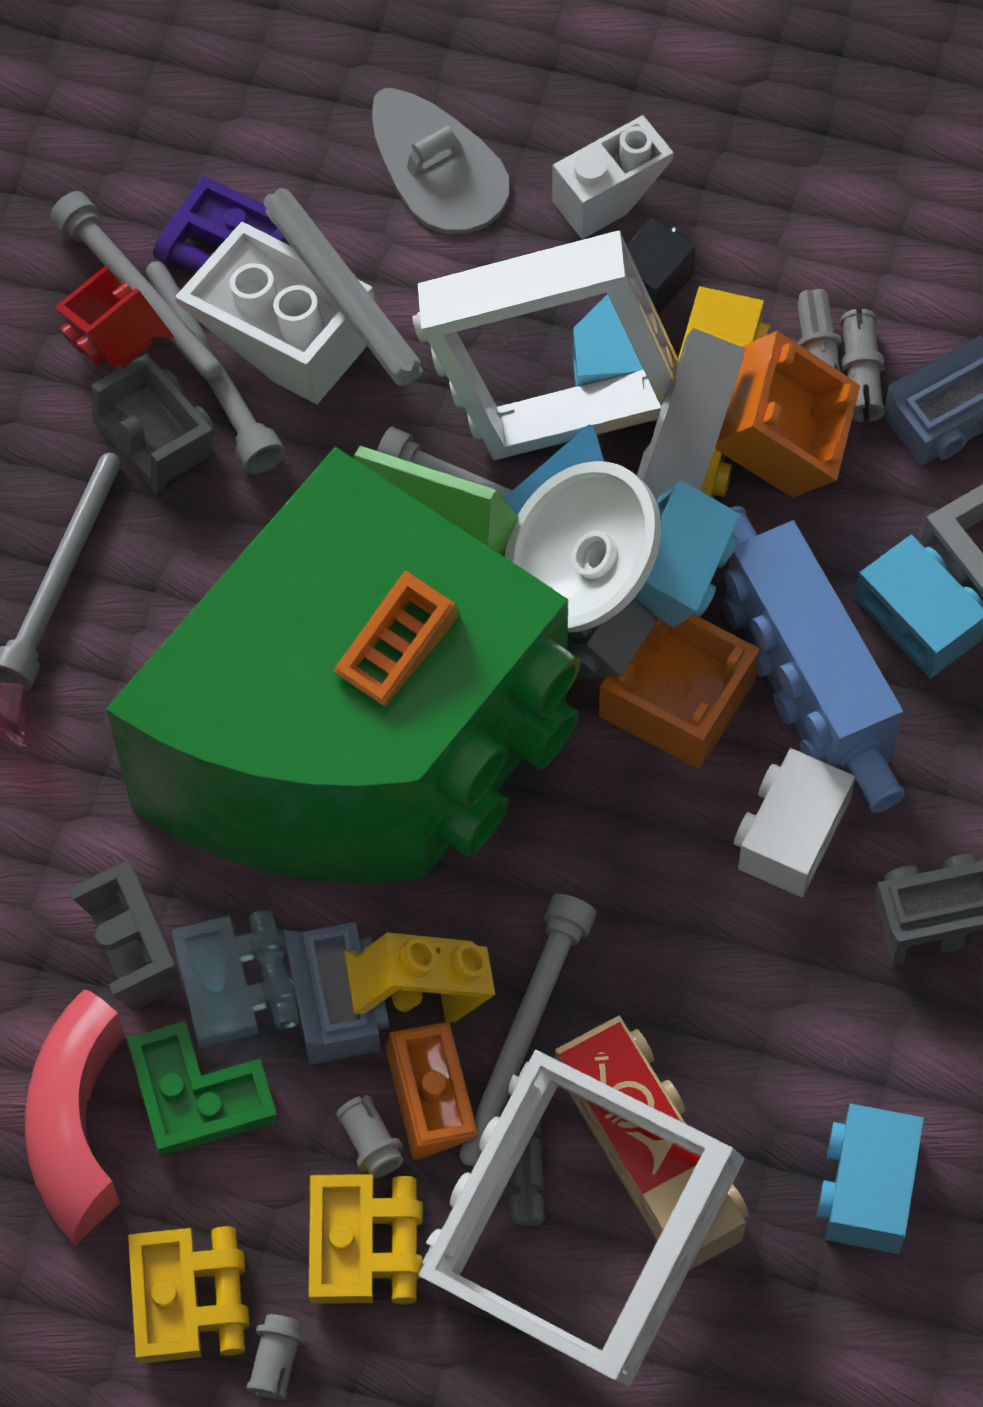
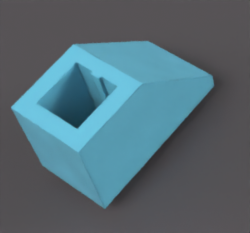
(602, 346)

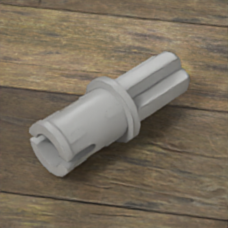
(817, 327)

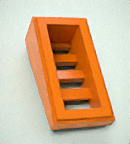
(405, 591)

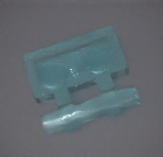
(216, 980)

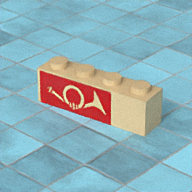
(645, 1163)

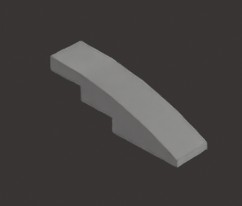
(691, 413)

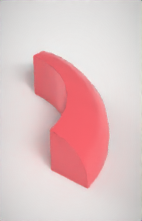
(55, 1116)

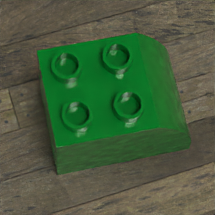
(287, 768)

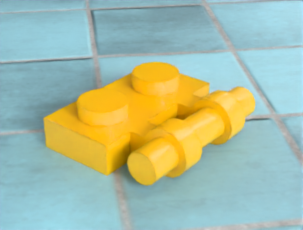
(342, 1239)
(166, 1294)

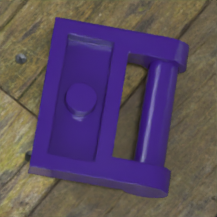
(211, 215)

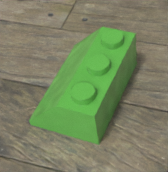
(464, 503)

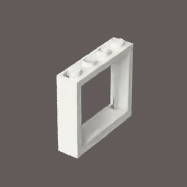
(534, 284)
(670, 1259)

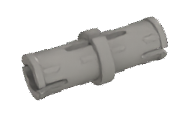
(863, 363)

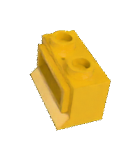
(417, 964)

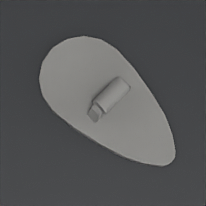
(438, 164)

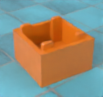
(788, 416)
(681, 688)

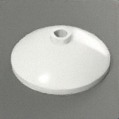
(589, 538)

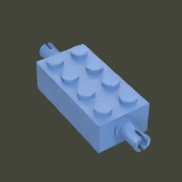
(813, 657)

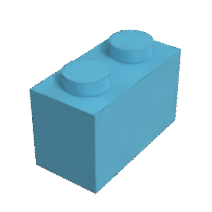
(692, 545)
(921, 605)
(872, 1179)

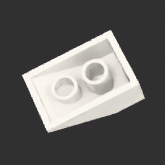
(273, 313)

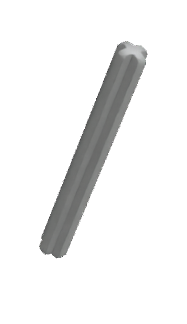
(343, 287)

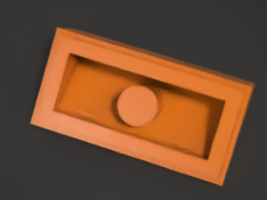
(430, 1089)

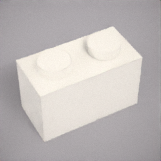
(794, 821)

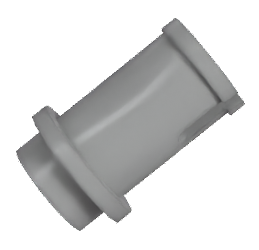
(376, 1148)
(275, 1356)

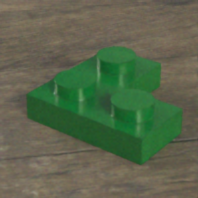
(195, 1108)

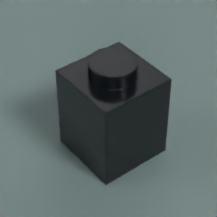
(663, 261)

